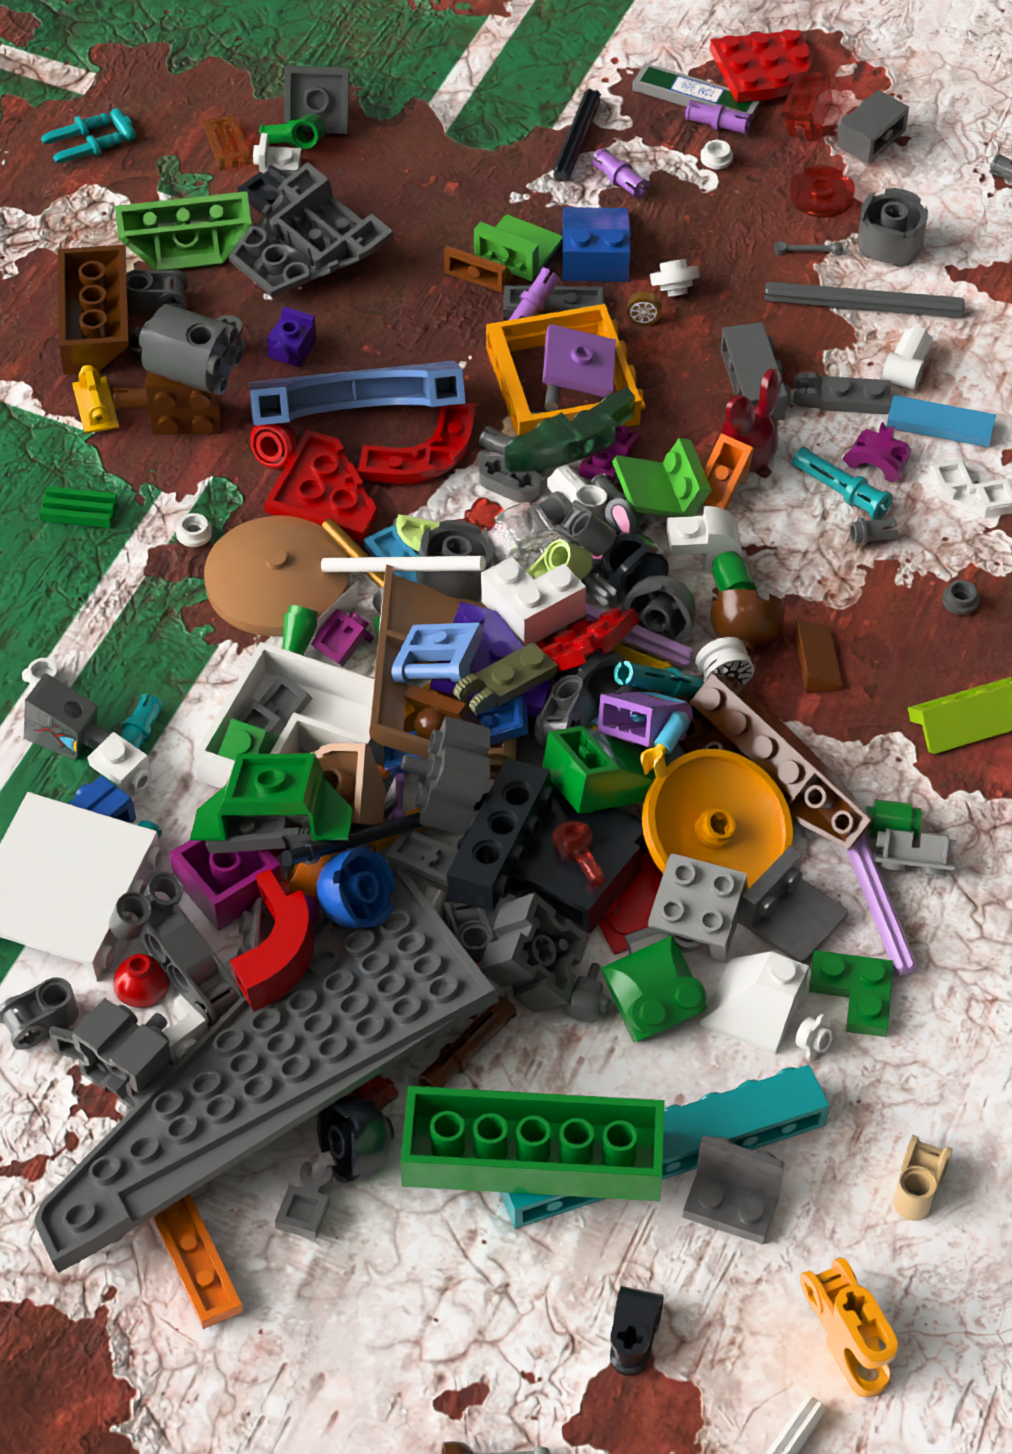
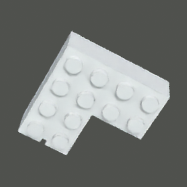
(335, 714)

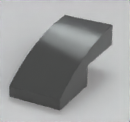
(276, 706)

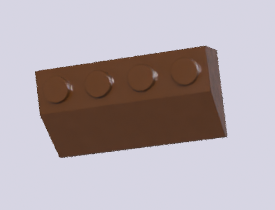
(92, 306)

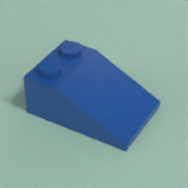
(595, 244)

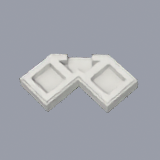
(956, 487)

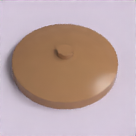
(268, 567)

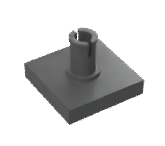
(318, 92)

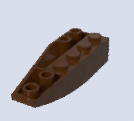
(737, 722)

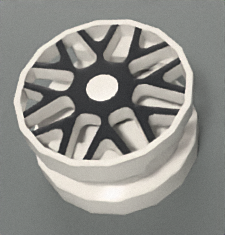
(725, 657)

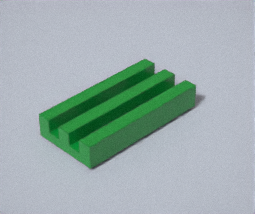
(79, 502)

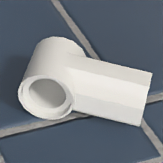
(907, 363)
(575, 487)

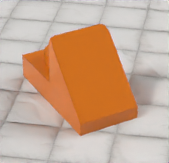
(726, 469)

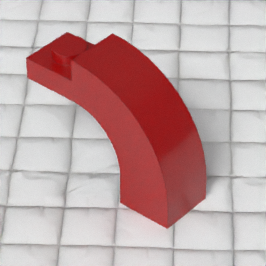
(285, 955)

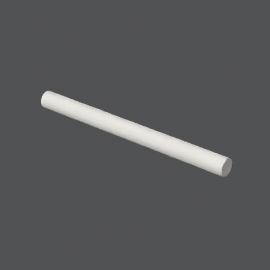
(404, 564)

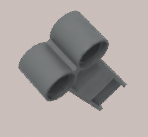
(176, 945)

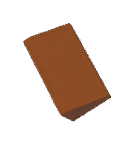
(476, 269)
(816, 657)

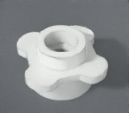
(38, 668)
(814, 1036)

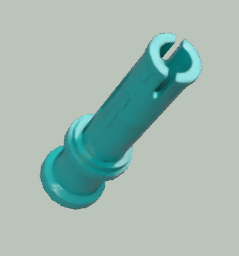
(854, 489)

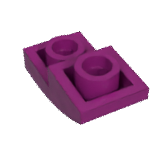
(602, 461)

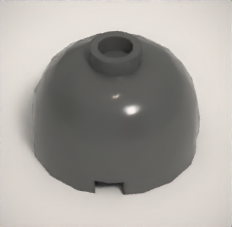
(663, 606)

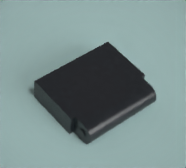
(615, 846)

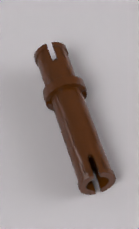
(455, 1057)

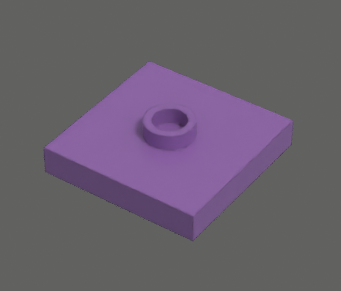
(579, 361)

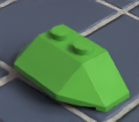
(184, 230)

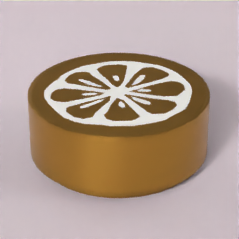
(644, 308)

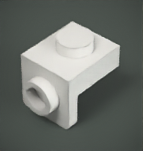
(121, 764)
(188, 1030)

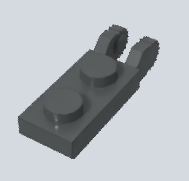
(842, 393)
(263, 833)

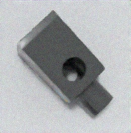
(61, 719)

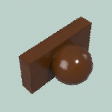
(433, 708)

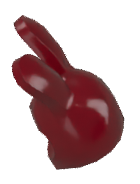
(756, 424)

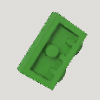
(516, 245)
(665, 488)

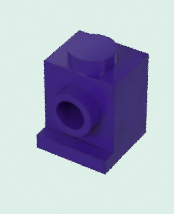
(292, 337)

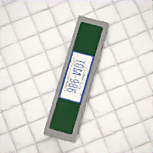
(683, 88)

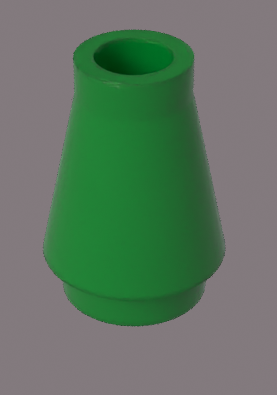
(298, 628)

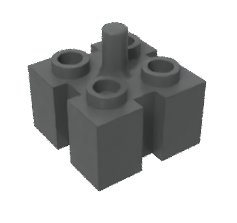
(451, 775)
(534, 953)
(121, 1053)

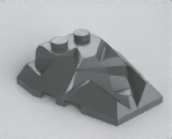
(305, 235)

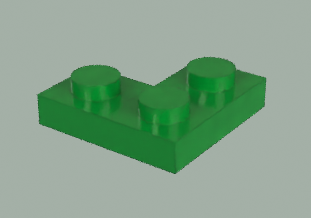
(863, 981)

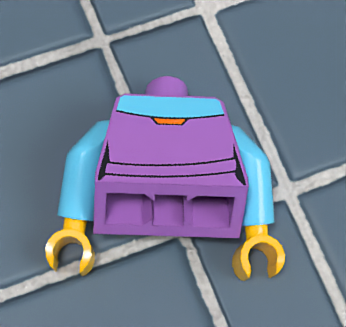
(645, 720)

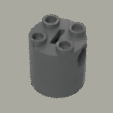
(190, 348)

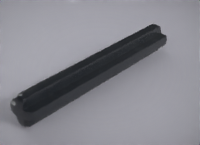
(577, 135)

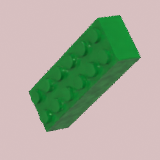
(533, 1143)

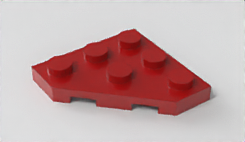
(321, 486)

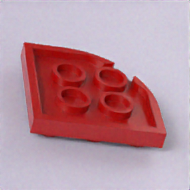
(761, 63)

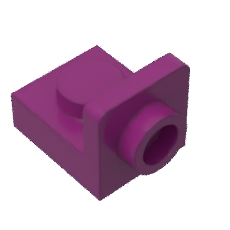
(341, 636)

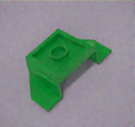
(275, 787)

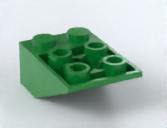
(595, 769)

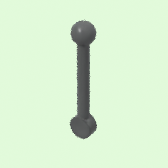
(781, 248)

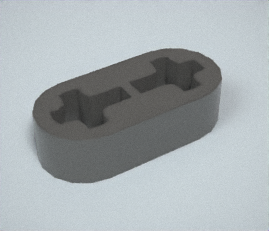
(509, 483)

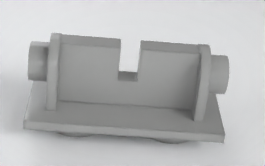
(930, 854)

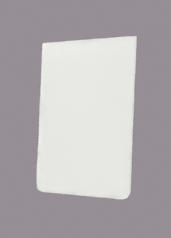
(344, 604)

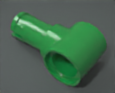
(293, 132)

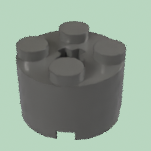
(892, 227)
(455, 539)

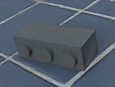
(747, 357)

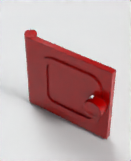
(633, 906)

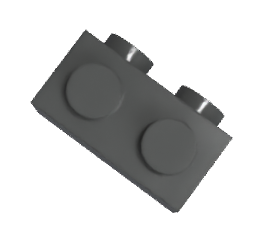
(872, 126)

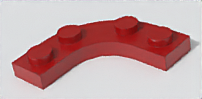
(427, 459)

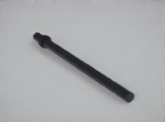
(311, 851)

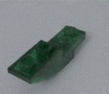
(565, 441)

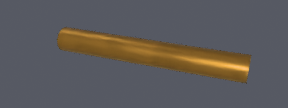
(350, 547)

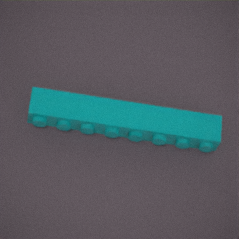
(748, 1115)

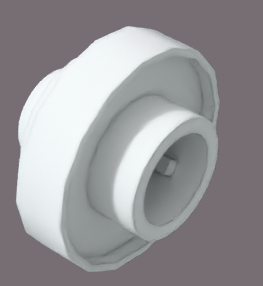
(675, 277)

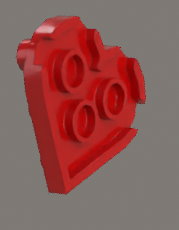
(583, 637)

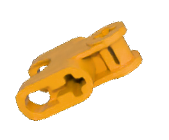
(852, 1325)

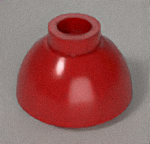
(273, 444)
(140, 981)

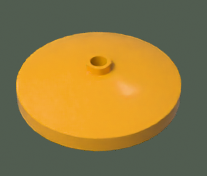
(717, 812)

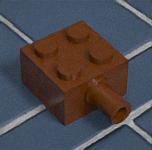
(173, 406)

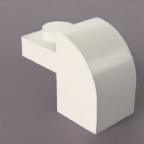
(705, 534)

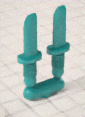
(93, 145)

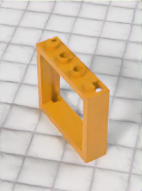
(531, 333)

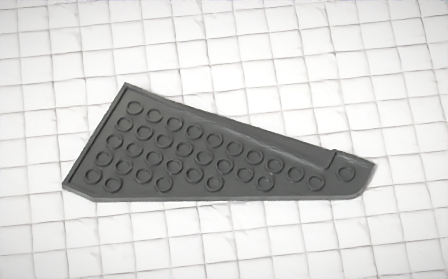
(265, 1071)

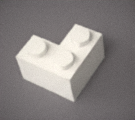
(533, 606)

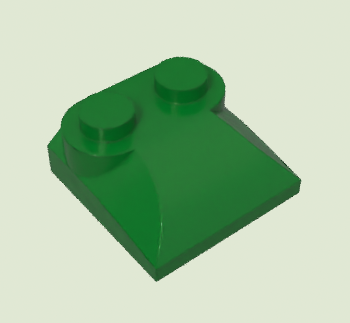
(654, 989)

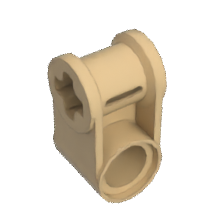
(921, 1172)

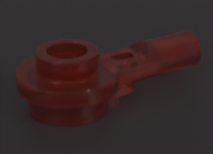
(574, 842)

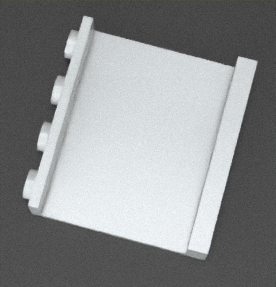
(65, 876)

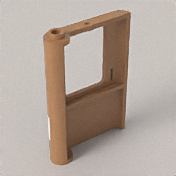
(402, 606)

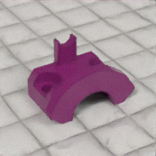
(880, 450)

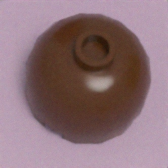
(747, 617)

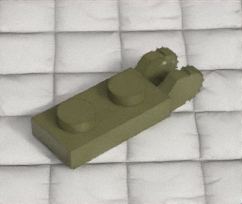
(506, 678)

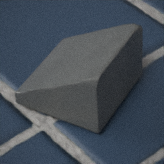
(63, 1041)

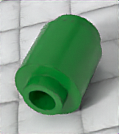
(732, 572)
(894, 816)

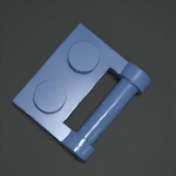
(437, 643)

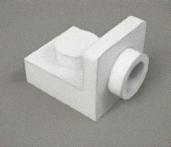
(283, 158)

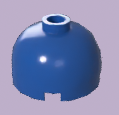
(356, 889)

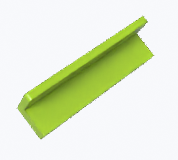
(965, 716)

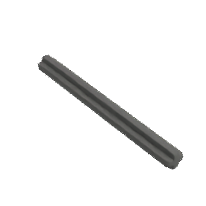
(864, 299)

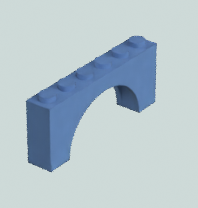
(296, 397)

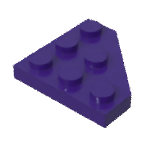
(496, 644)

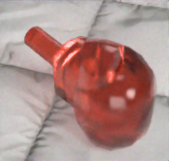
(482, 513)

